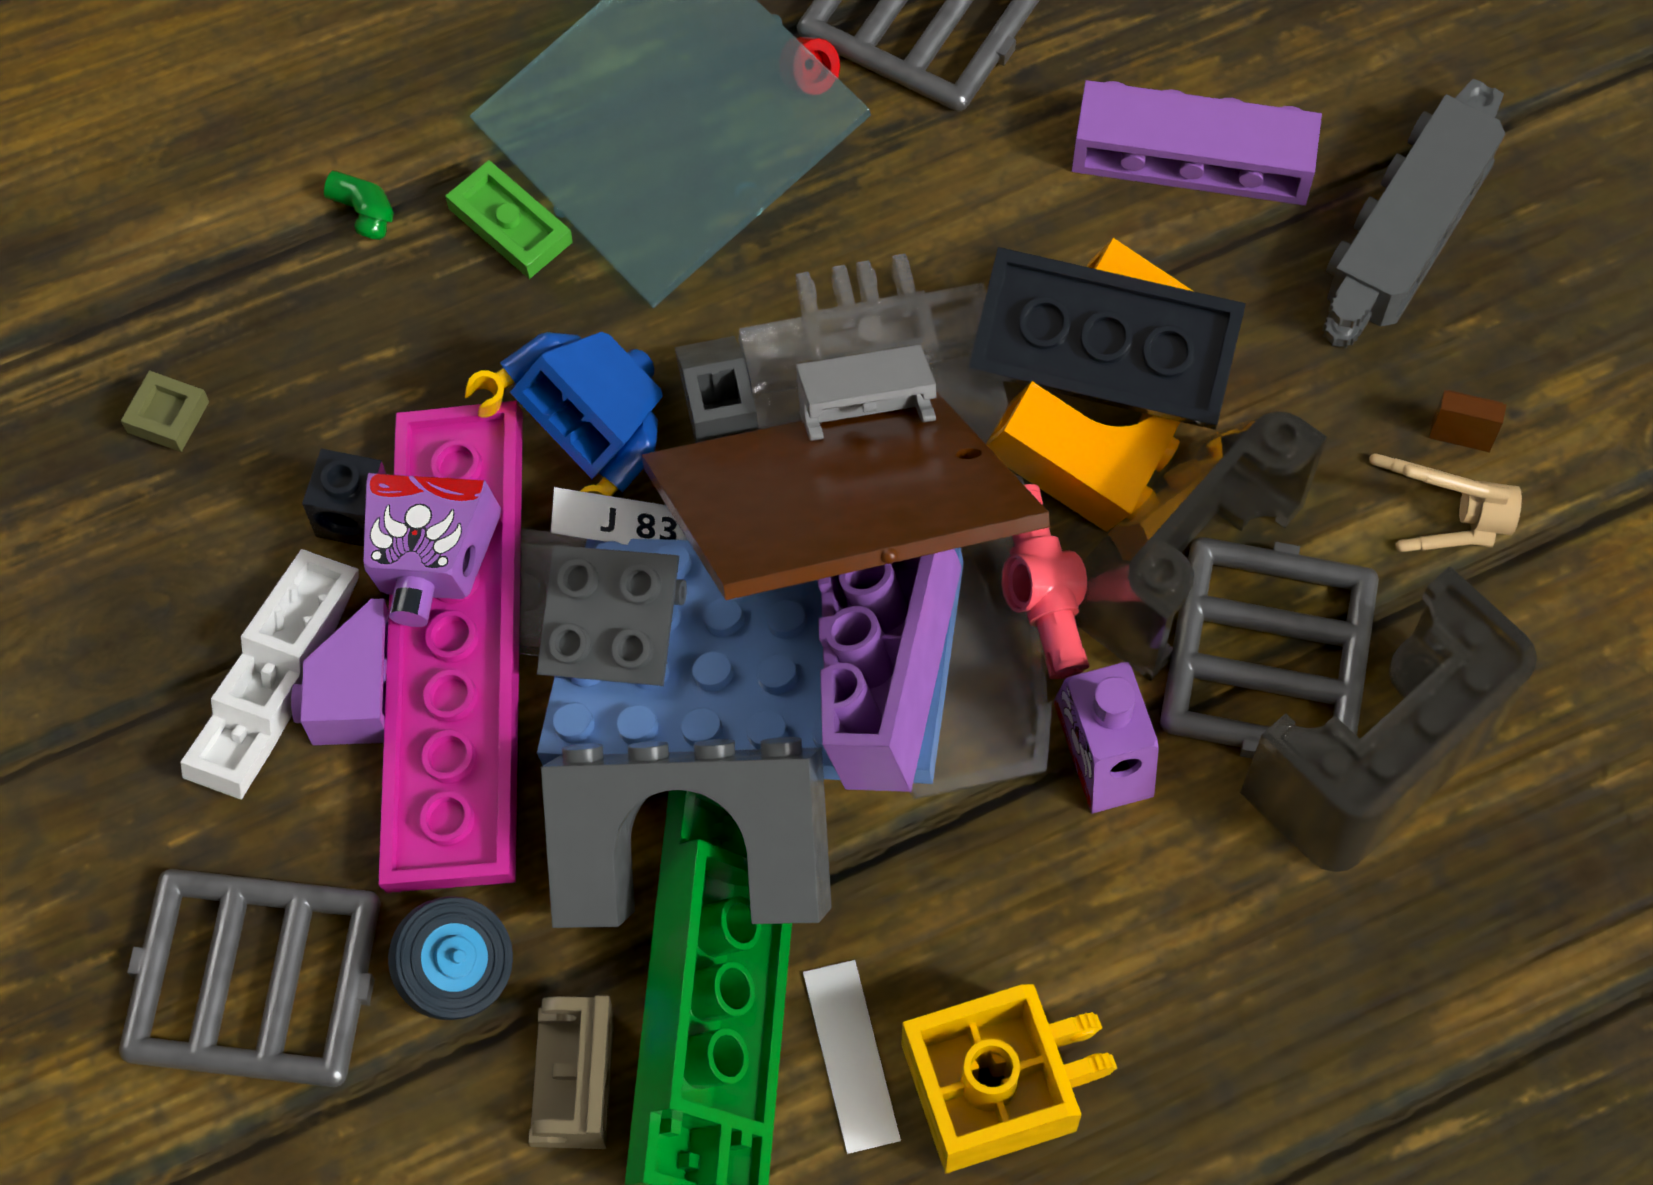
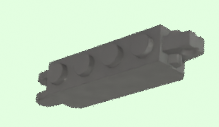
(1415, 214)

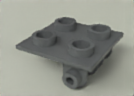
(609, 615)

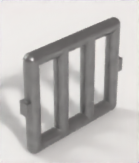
(911, 71)
(1284, 562)
(268, 1060)

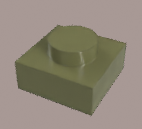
(165, 411)

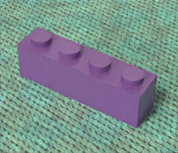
(1197, 142)

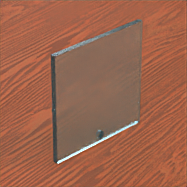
(669, 128)

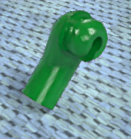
(365, 198)

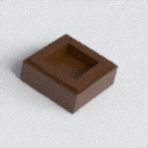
(1467, 420)

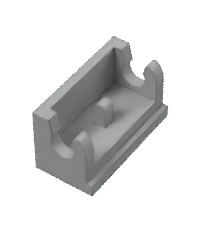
(864, 386)

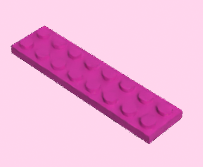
(457, 678)

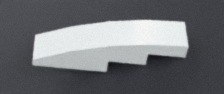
(256, 694)

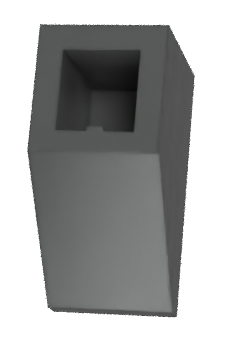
(716, 389)

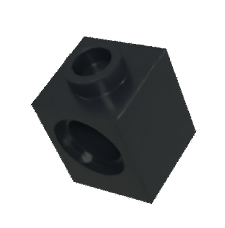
(338, 495)

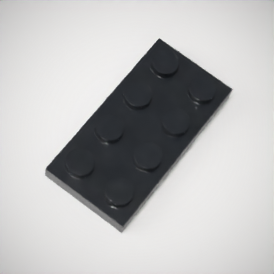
(1107, 338)

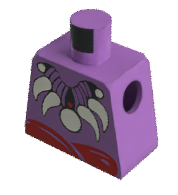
(426, 539)
(1108, 725)

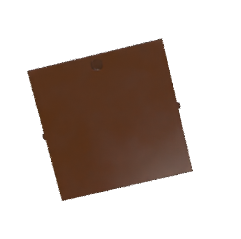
(871, 493)

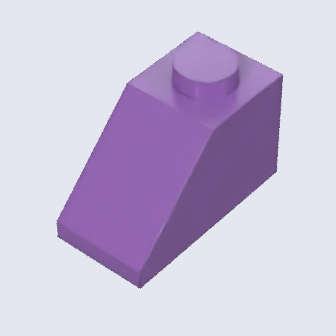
(346, 682)

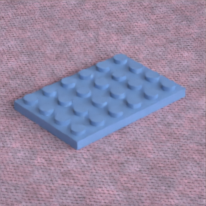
(731, 673)

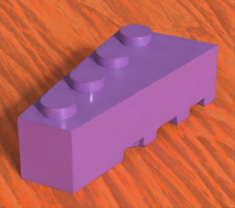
(881, 665)

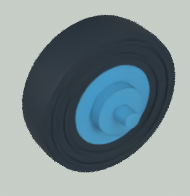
(450, 958)

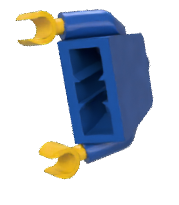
(586, 397)

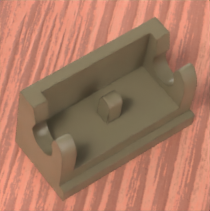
(572, 1073)

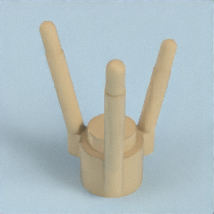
(1483, 505)

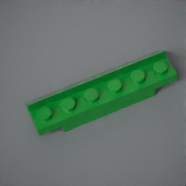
(708, 1012)

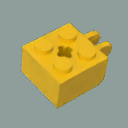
(1013, 1041)

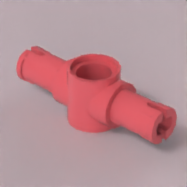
(1049, 589)

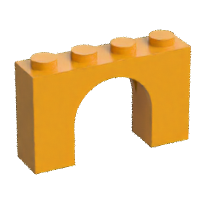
(1076, 460)

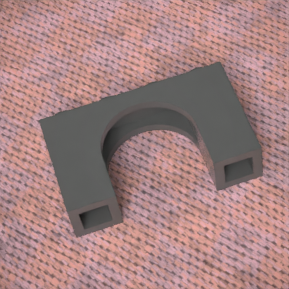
(768, 792)

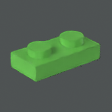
(509, 219)

